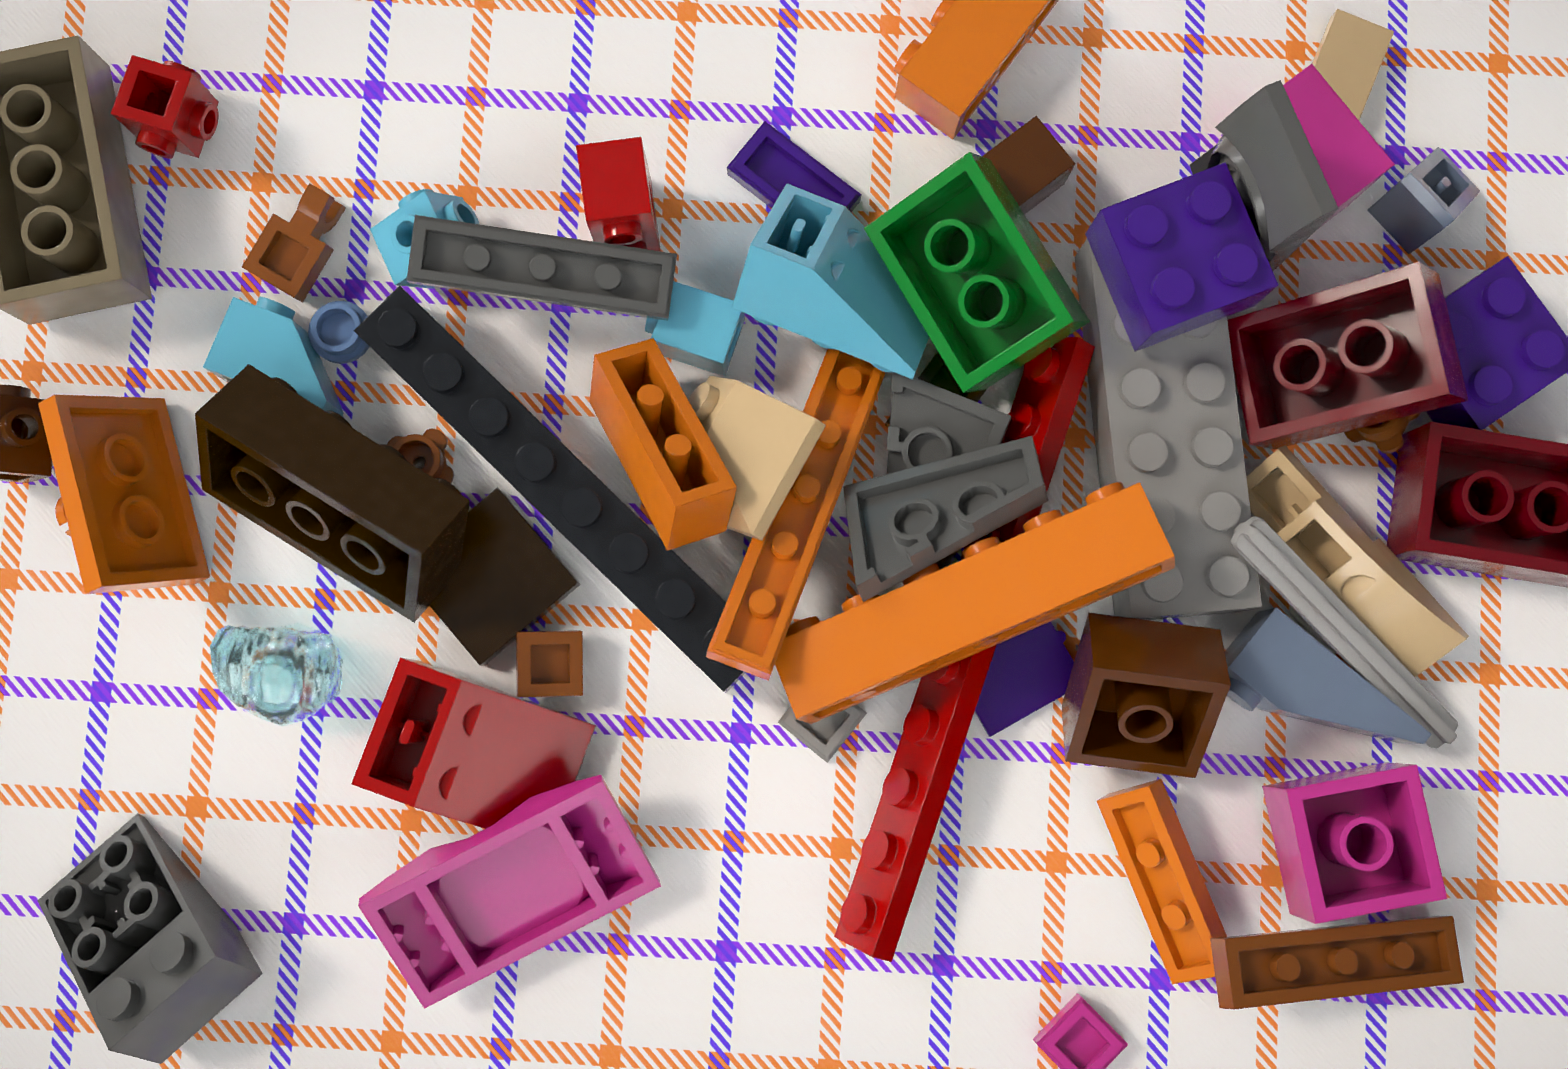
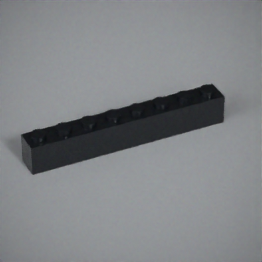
(549, 477)

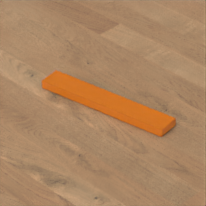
(779, 565)

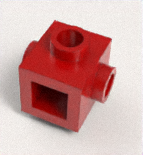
(166, 107)

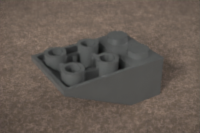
(146, 943)

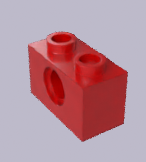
(618, 193)

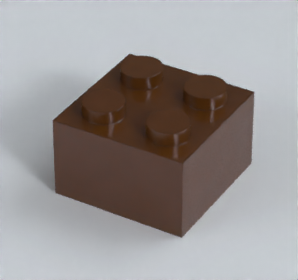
(1144, 695)

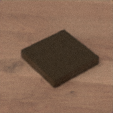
(503, 580)

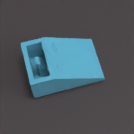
(827, 282)

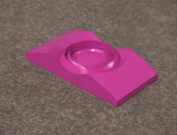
(508, 889)

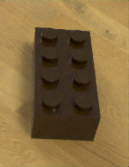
(331, 491)

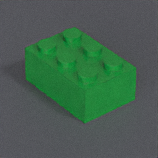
(976, 273)

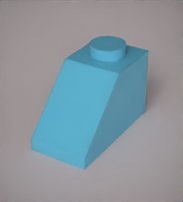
(274, 345)

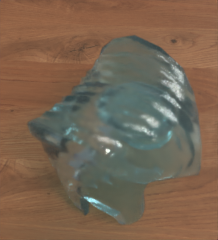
(277, 670)

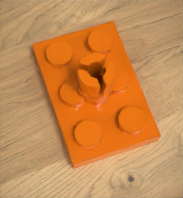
(123, 492)

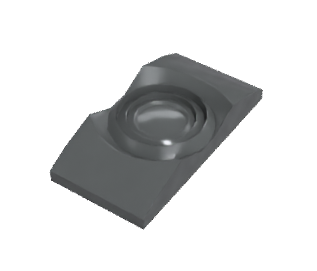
(1272, 171)

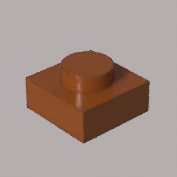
(549, 663)

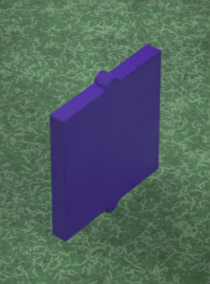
(1024, 677)

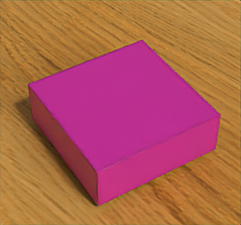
(1079, 1038)

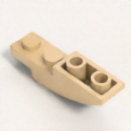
(1351, 564)

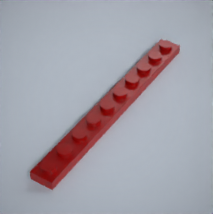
(948, 697)

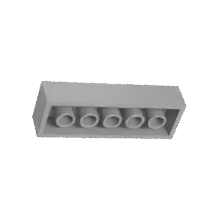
(1176, 429)

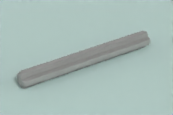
(1341, 627)

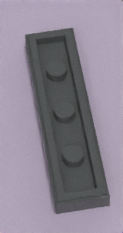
(541, 267)

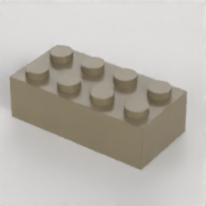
(64, 187)

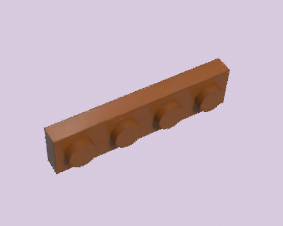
(1335, 961)

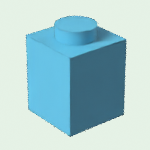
(699, 329)

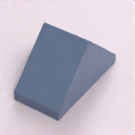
(1424, 201)

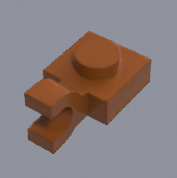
(291, 251)

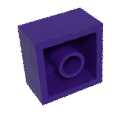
(1180, 256)
(1503, 344)

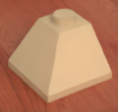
(759, 444)

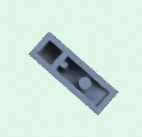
(1295, 676)

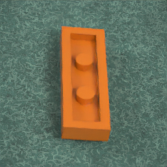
(1164, 878)

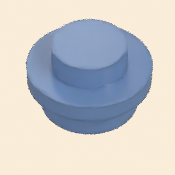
(333, 332)

